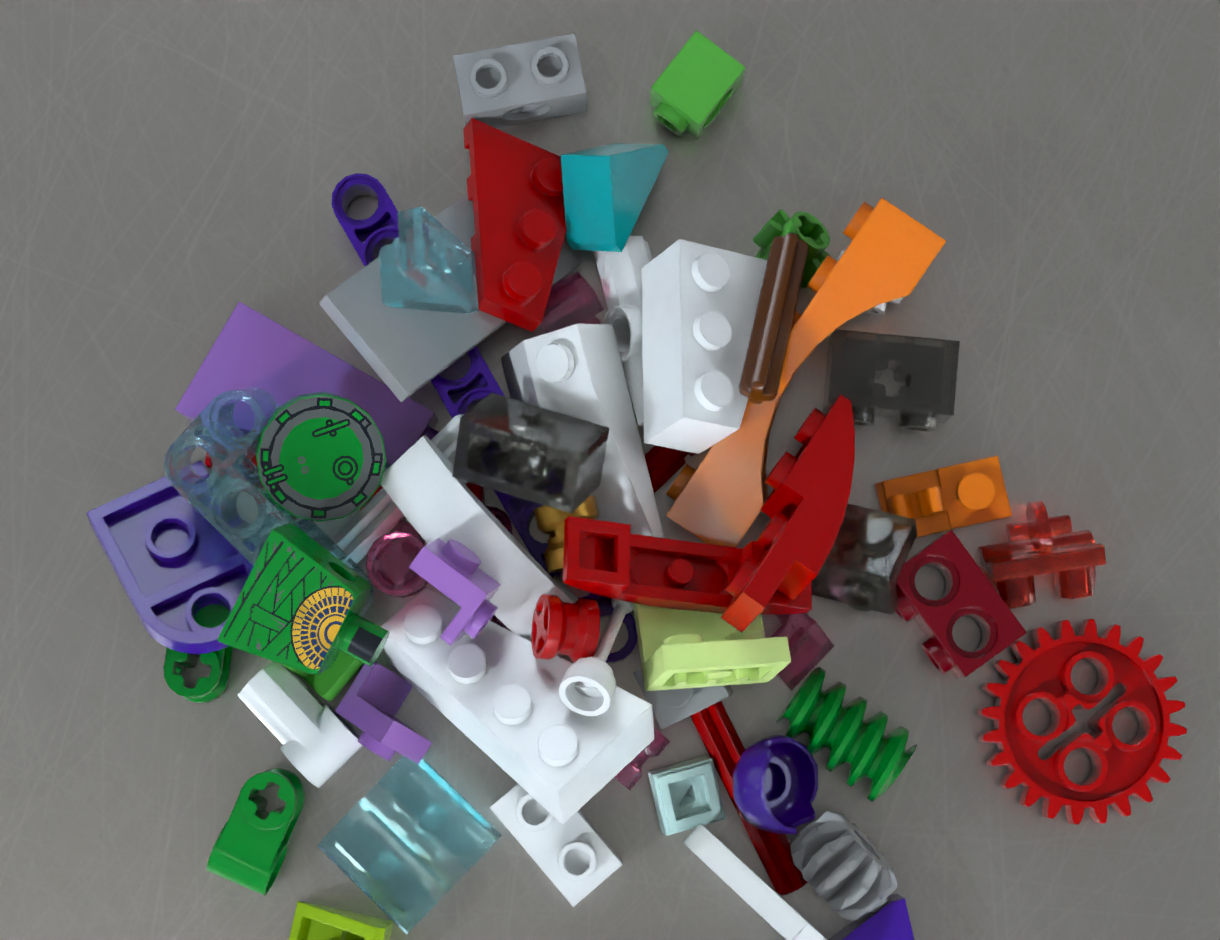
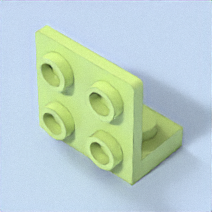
(704, 650)

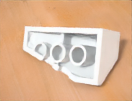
(583, 377)

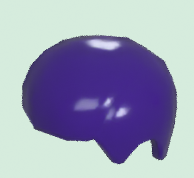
(776, 784)

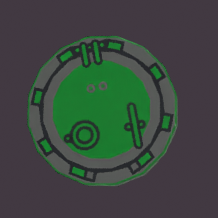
(320, 456)

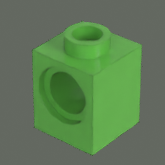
(695, 86)

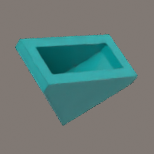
(607, 192)

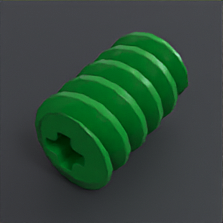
(847, 734)

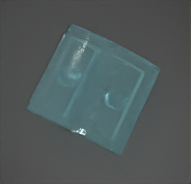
(409, 841)

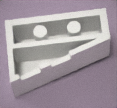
(695, 343)

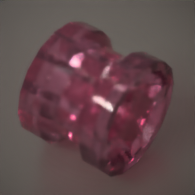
(388, 555)

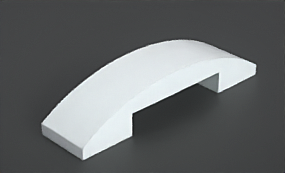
(447, 509)

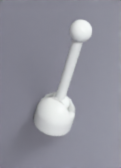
(590, 680)

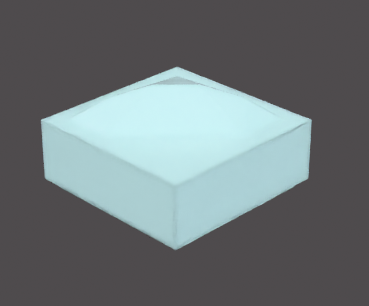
(686, 795)

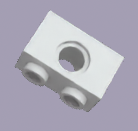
(568, 853)

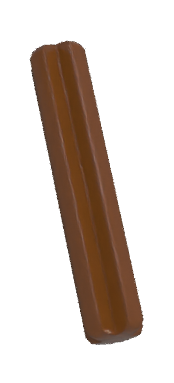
(773, 319)

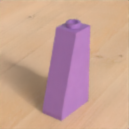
(273, 358)

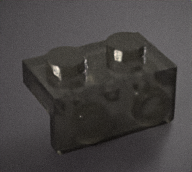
(866, 560)

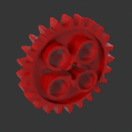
(1116, 766)

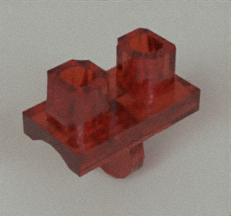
(1040, 548)

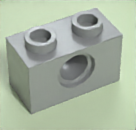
(522, 82)

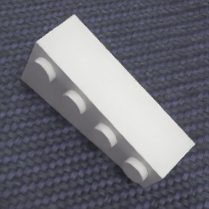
(514, 706)

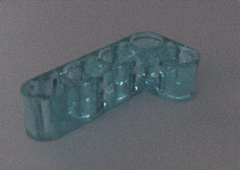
(235, 472)

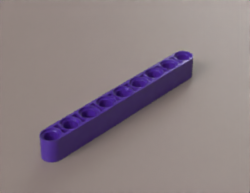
(457, 395)

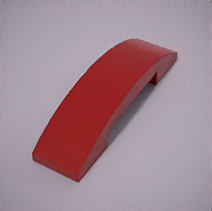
(658, 570)

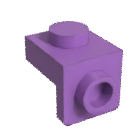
(456, 574)
(372, 707)

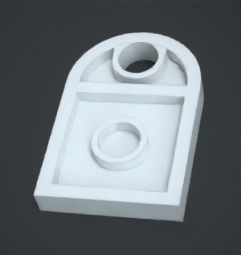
(750, 886)

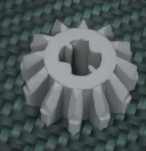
(843, 866)

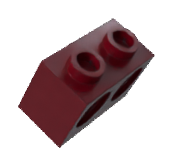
(965, 594)

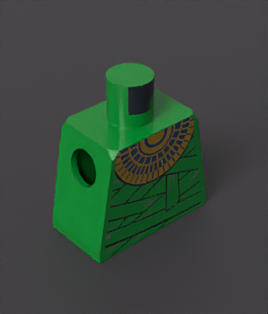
(302, 607)

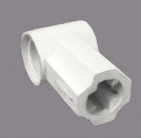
(311, 733)

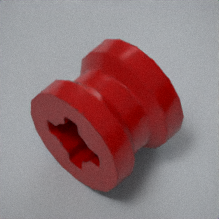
(565, 628)

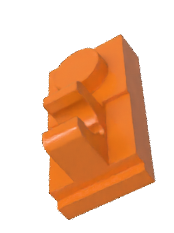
(948, 496)

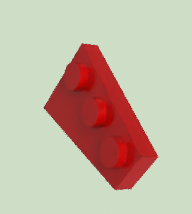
(515, 221)

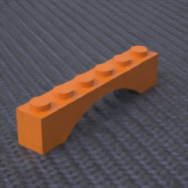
(878, 266)

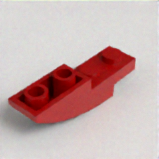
(804, 514)

